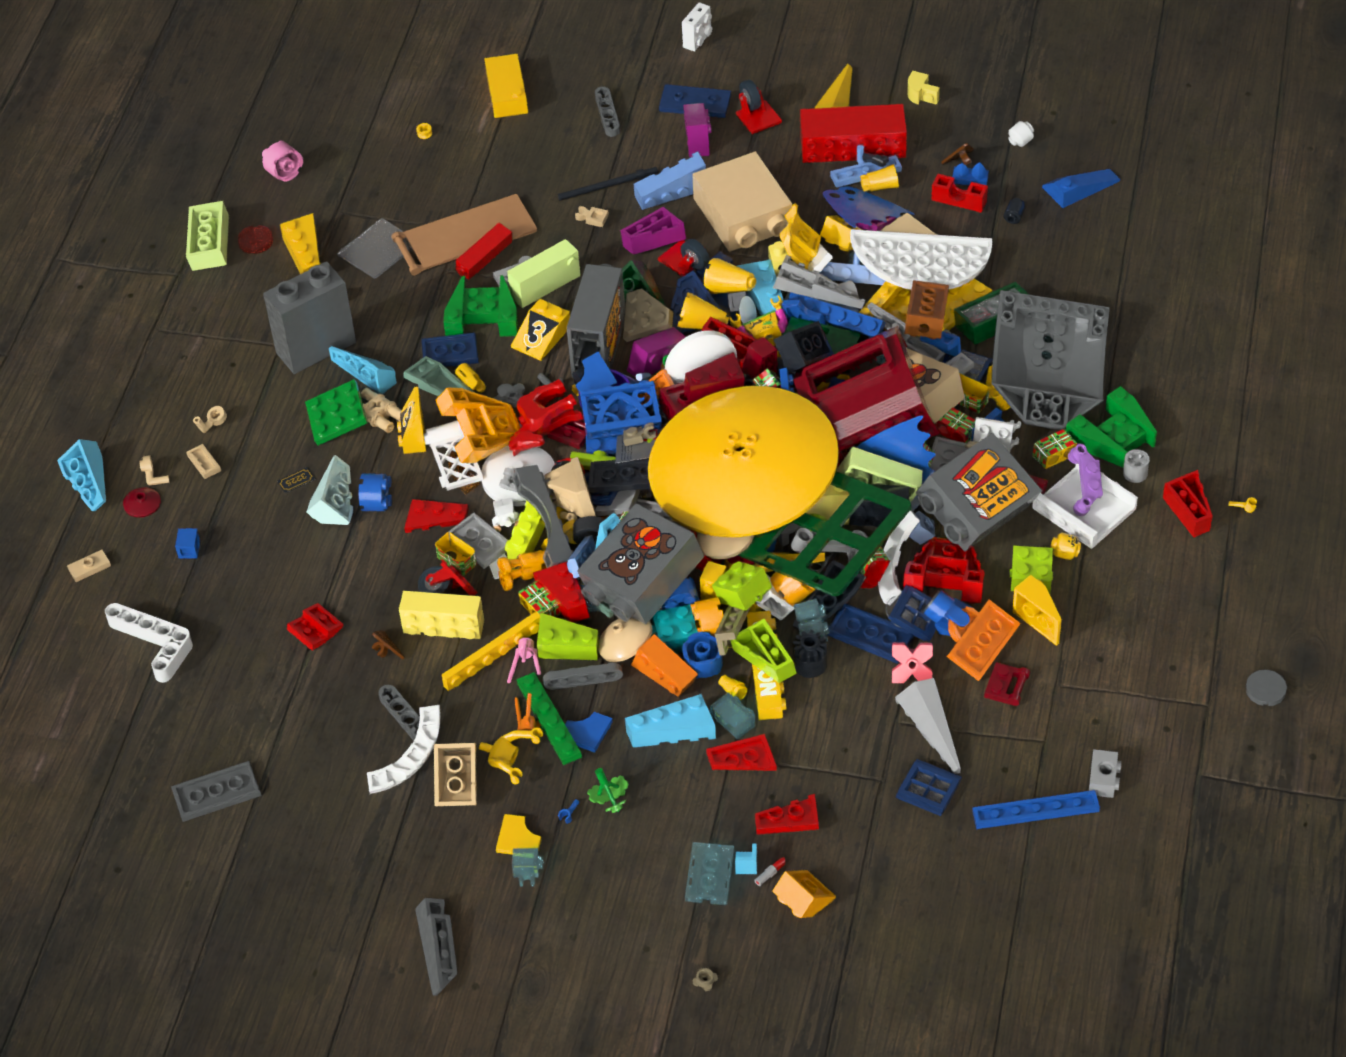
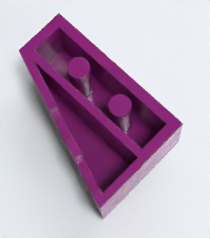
(697, 128)
(653, 231)
(649, 351)

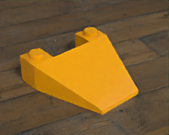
(484, 422)

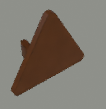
(961, 152)
(385, 644)

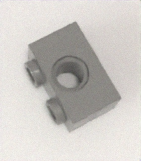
(1107, 763)

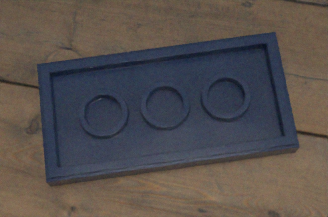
(868, 632)

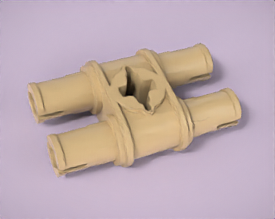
(380, 409)

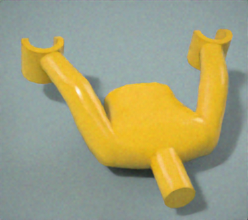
(503, 753)

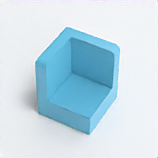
(746, 861)

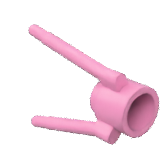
(524, 650)

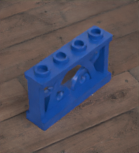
(612, 394)

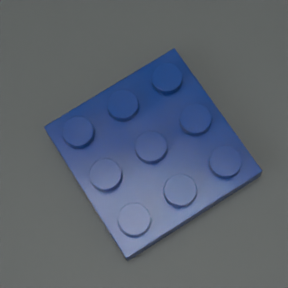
(607, 444)

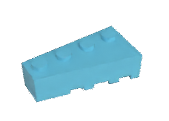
(671, 723)

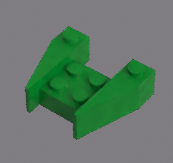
(481, 307)
(1117, 435)

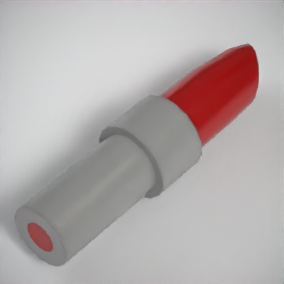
(770, 871)

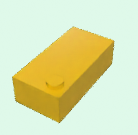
(506, 85)

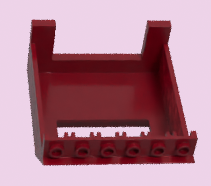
(869, 400)

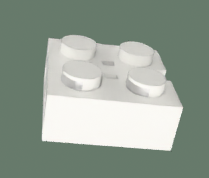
(696, 26)

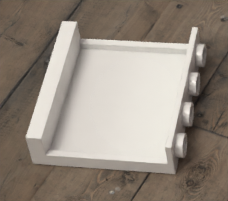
(1103, 515)

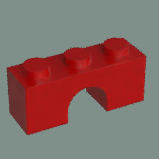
(946, 192)

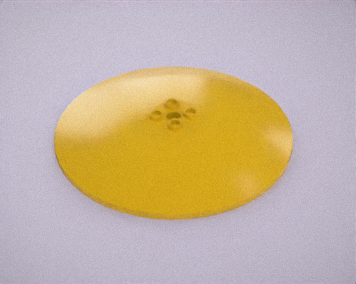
(750, 491)

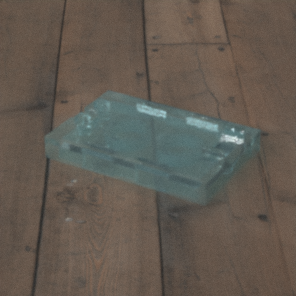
(709, 873)

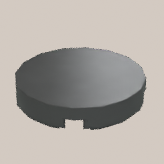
(1266, 687)

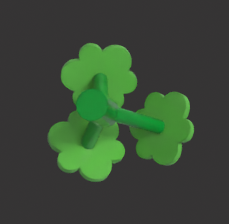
(604, 793)

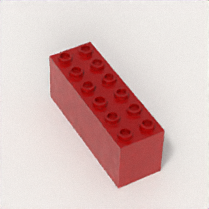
(837, 132)

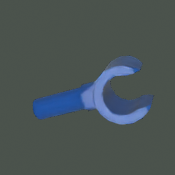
(567, 812)

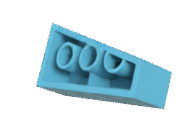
(764, 285)

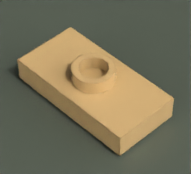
(203, 461)
(89, 565)

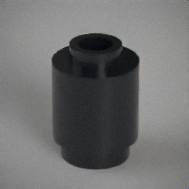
(1014, 211)

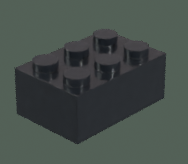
(803, 346)
(874, 514)

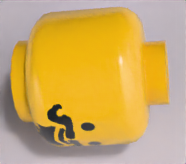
(1066, 546)

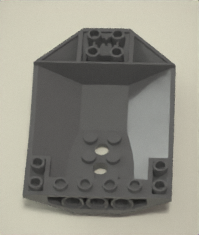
(1052, 389)

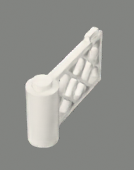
(447, 436)

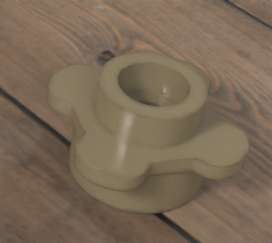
(705, 973)

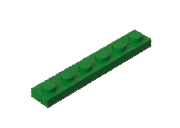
(549, 719)

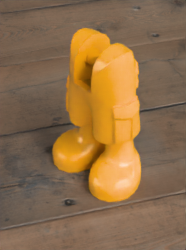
(526, 563)

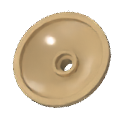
(723, 547)
(623, 639)

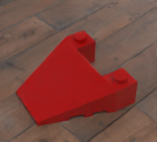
(947, 567)

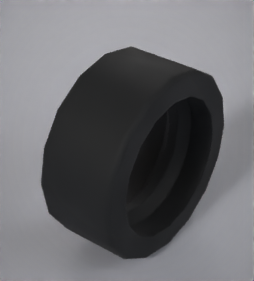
(585, 524)

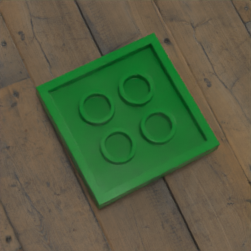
(336, 412)

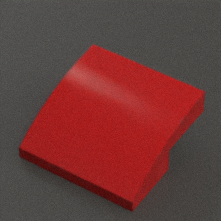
(314, 626)

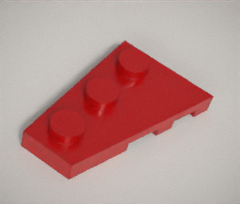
(794, 817)

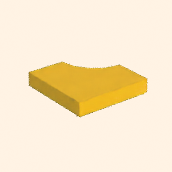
(515, 835)

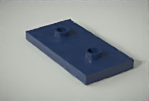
(676, 96)

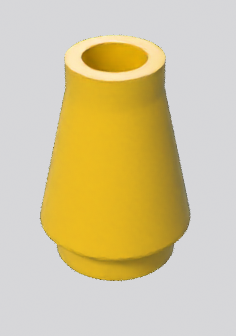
(733, 686)

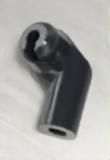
(878, 160)

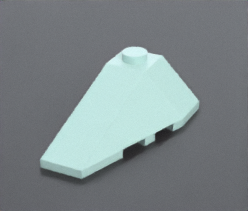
(332, 497)

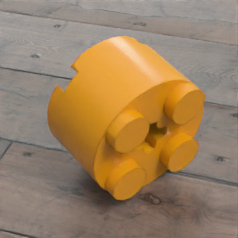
(793, 590)
(707, 615)

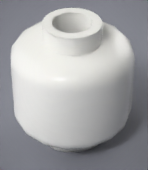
(1021, 133)

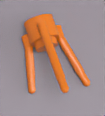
(528, 722)

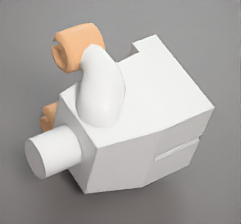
(504, 514)

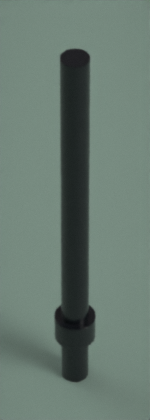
(639, 174)

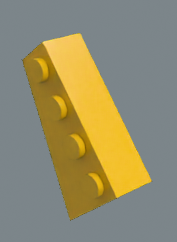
(302, 241)

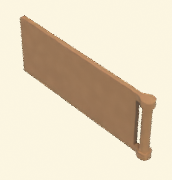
(454, 235)

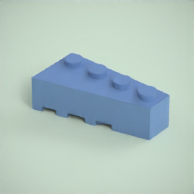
(669, 184)

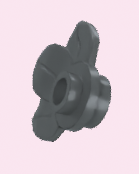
(509, 393)

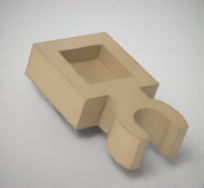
(593, 216)

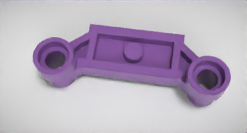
(1089, 477)

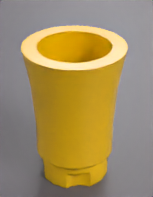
(880, 179)

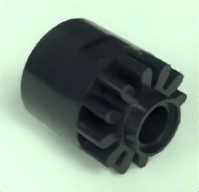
(810, 654)

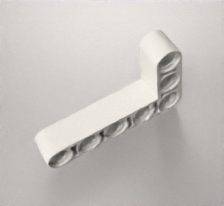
(173, 638)

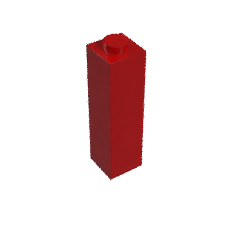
(483, 251)

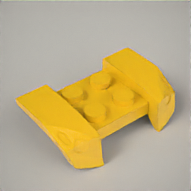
(799, 238)

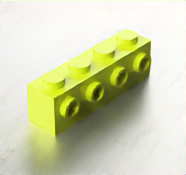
(526, 533)

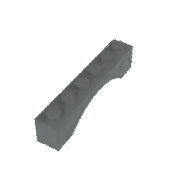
(531, 486)

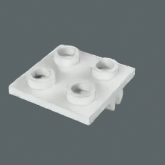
(1001, 430)

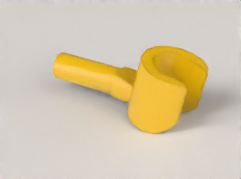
(1249, 505)

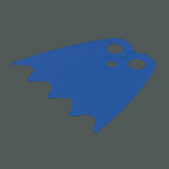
(863, 208)
(902, 444)

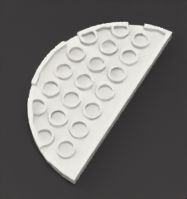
(921, 257)

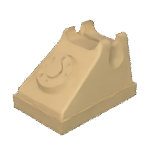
(571, 489)
(455, 774)

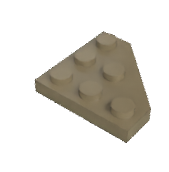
(644, 315)

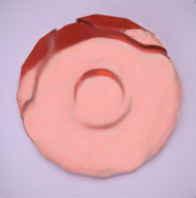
(255, 239)

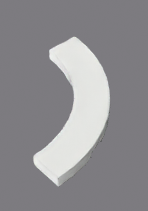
(888, 584)
(413, 757)

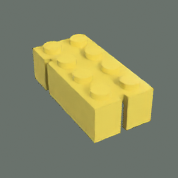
(441, 614)

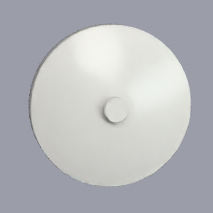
(695, 352)
(497, 462)

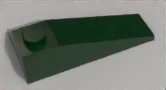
(638, 276)

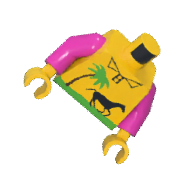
(768, 325)

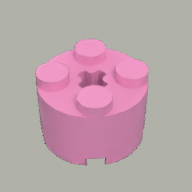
(282, 161)

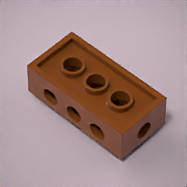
(927, 308)

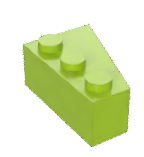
(566, 640)
(765, 651)

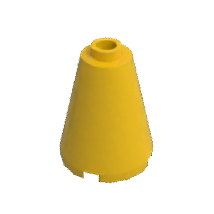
(727, 278)
(697, 312)

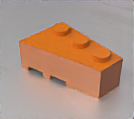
(664, 666)

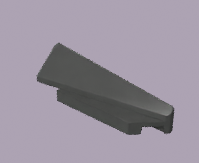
(437, 943)

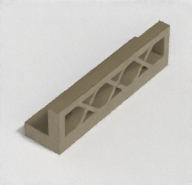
(729, 628)

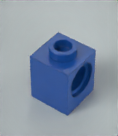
(187, 543)

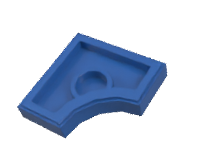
(796, 309)
(595, 374)
(589, 732)

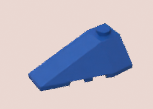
(1077, 187)

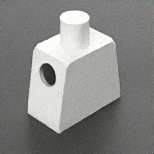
(773, 602)

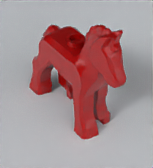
(542, 420)

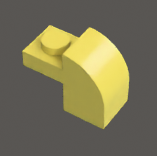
(920, 90)

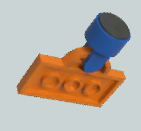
(976, 634)

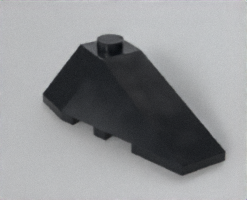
(833, 603)

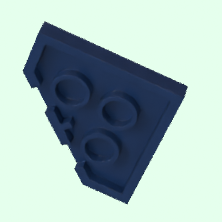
(691, 284)

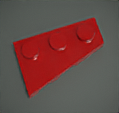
(432, 513)
(742, 755)

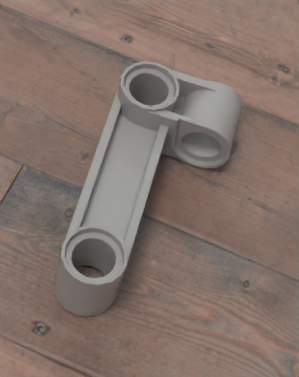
(804, 536)

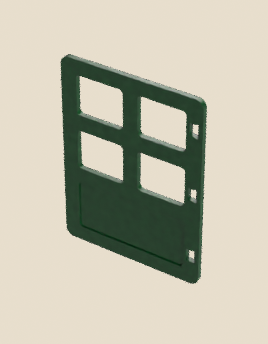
(832, 530)

